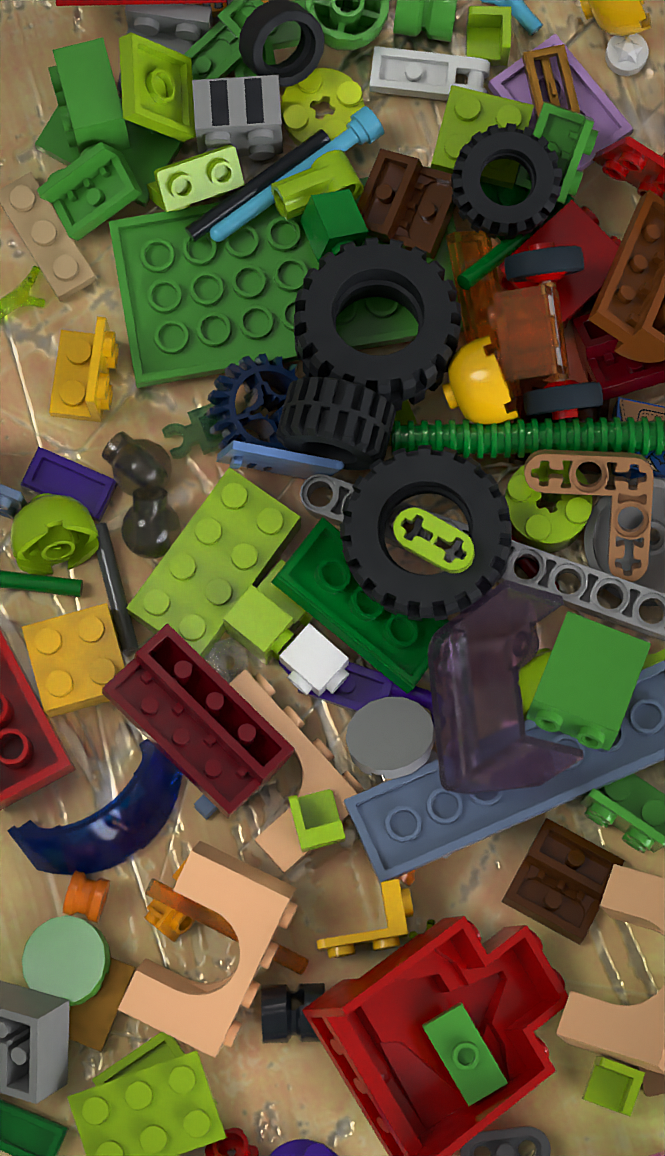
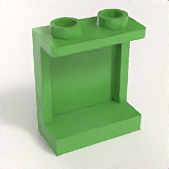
(588, 682)

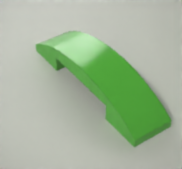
(218, 50)

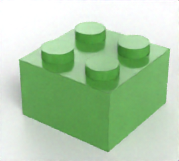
(88, 96)

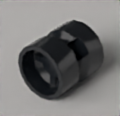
(283, 1012)

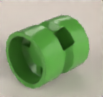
(431, 16)

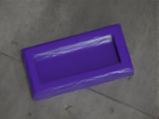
(64, 477)

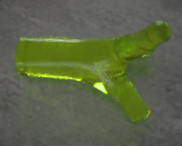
(20, 295)

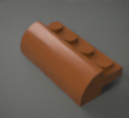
(634, 289)

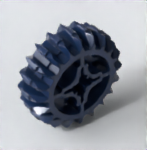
(255, 378)

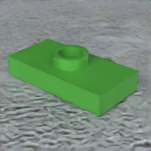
(464, 1054)

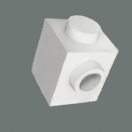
(314, 663)

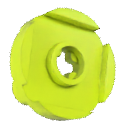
(320, 86)

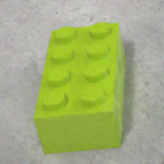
(215, 561)

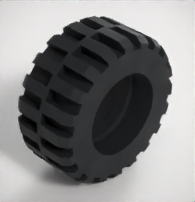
(388, 274)
(416, 474)

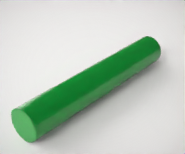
(490, 261)
(41, 583)

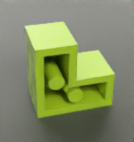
(265, 619)

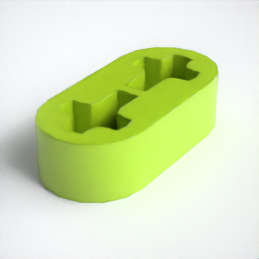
(440, 531)

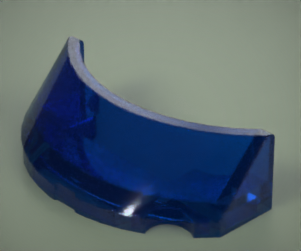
(114, 831)

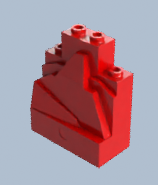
(390, 1063)

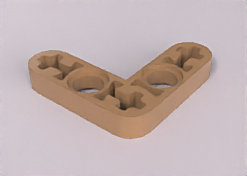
(621, 495)

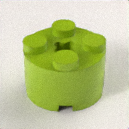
(538, 526)

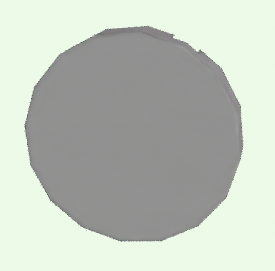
(390, 737)

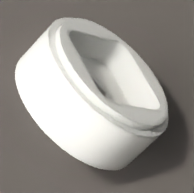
(626, 54)

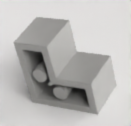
(32, 1043)

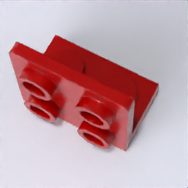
(635, 164)

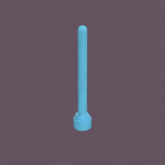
(361, 129)

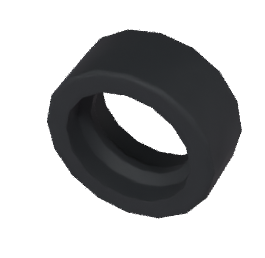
(263, 22)

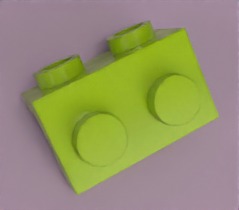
(196, 179)

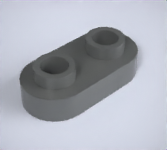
(506, 1141)

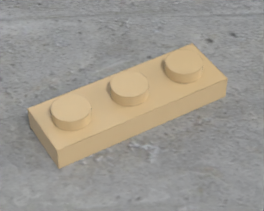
(45, 237)

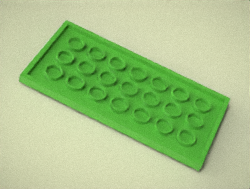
(214, 302)

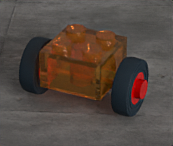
(533, 332)

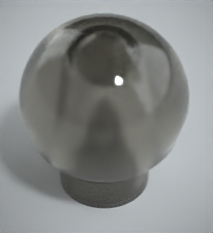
(137, 462)
(150, 523)

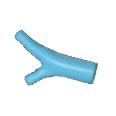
(521, 13)

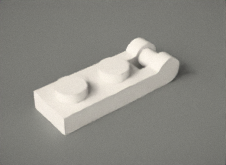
(424, 73)

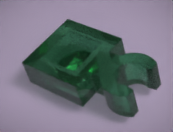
(195, 433)

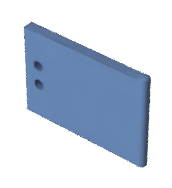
(283, 462)

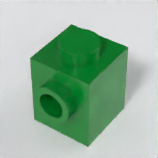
(333, 221)

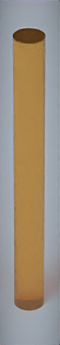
(213, 920)

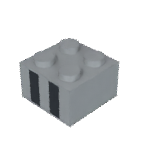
(239, 114)

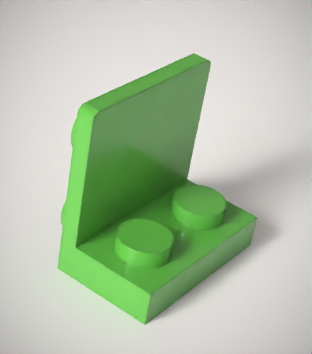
(633, 809)

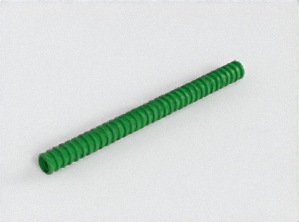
(523, 438)

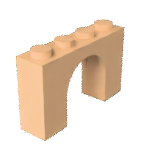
(280, 838)
(255, 908)
(618, 1031)

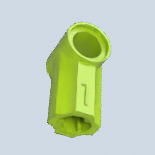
(327, 174)

